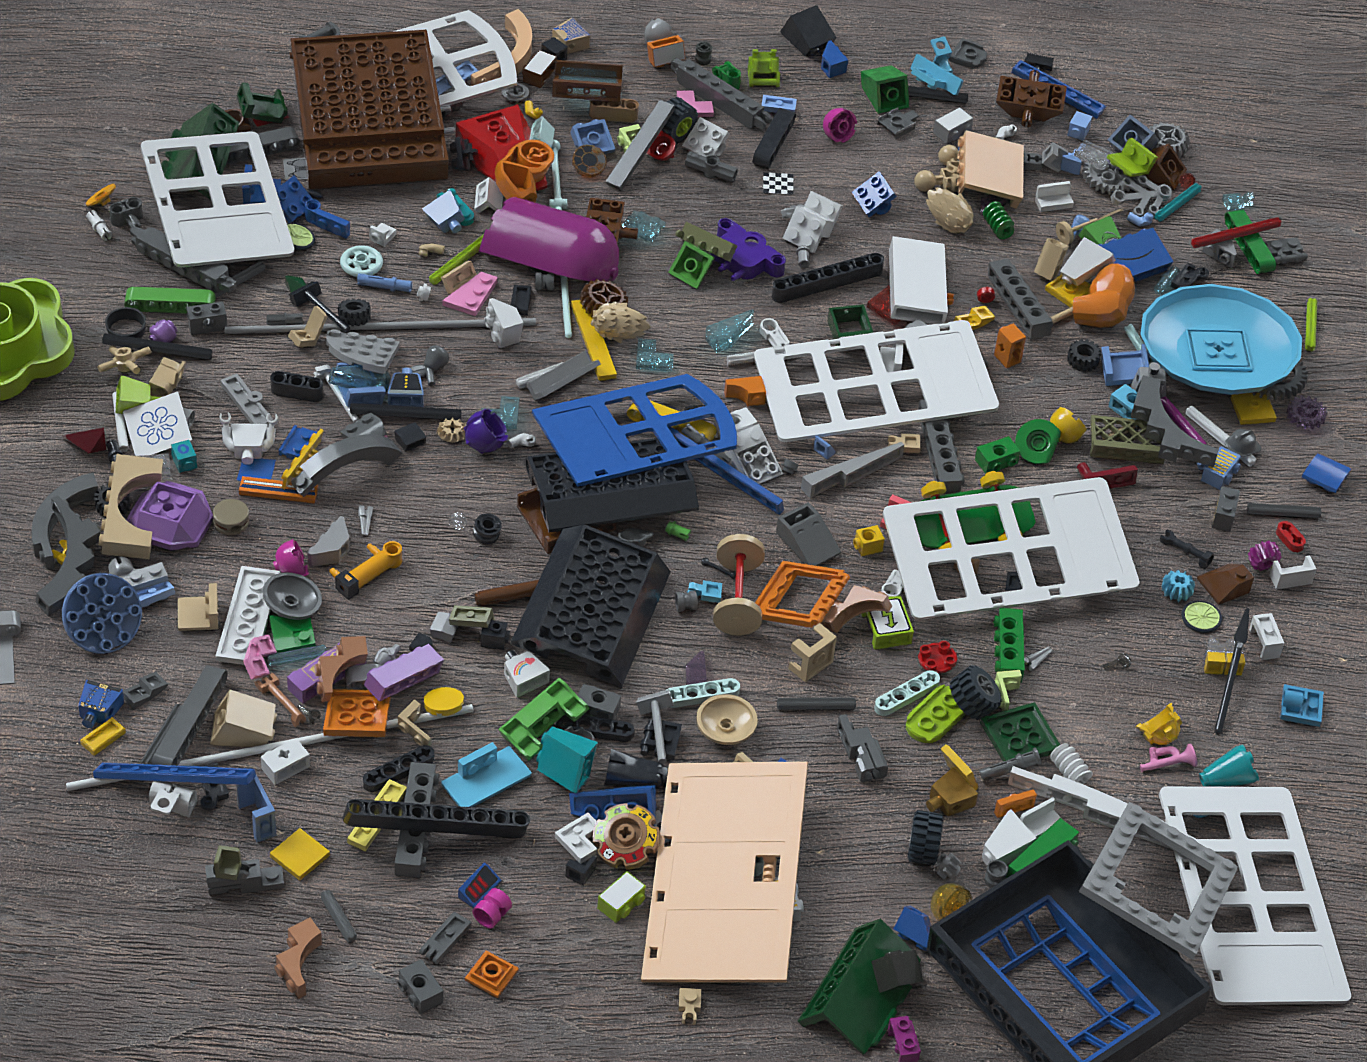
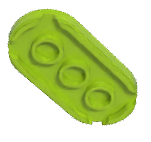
(934, 716)

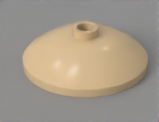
(726, 719)

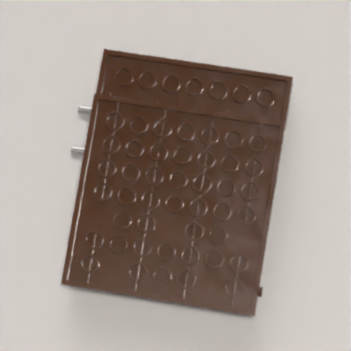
(369, 109)

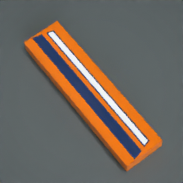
(272, 489)

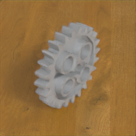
(1105, 179)

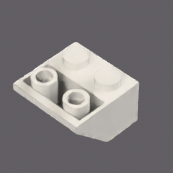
(503, 322)

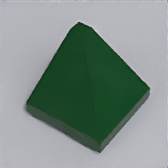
(294, 283)

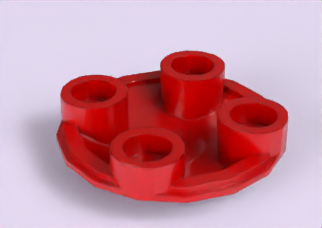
(937, 657)

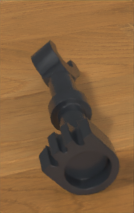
(1205, 559)

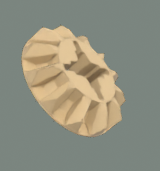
(444, 430)

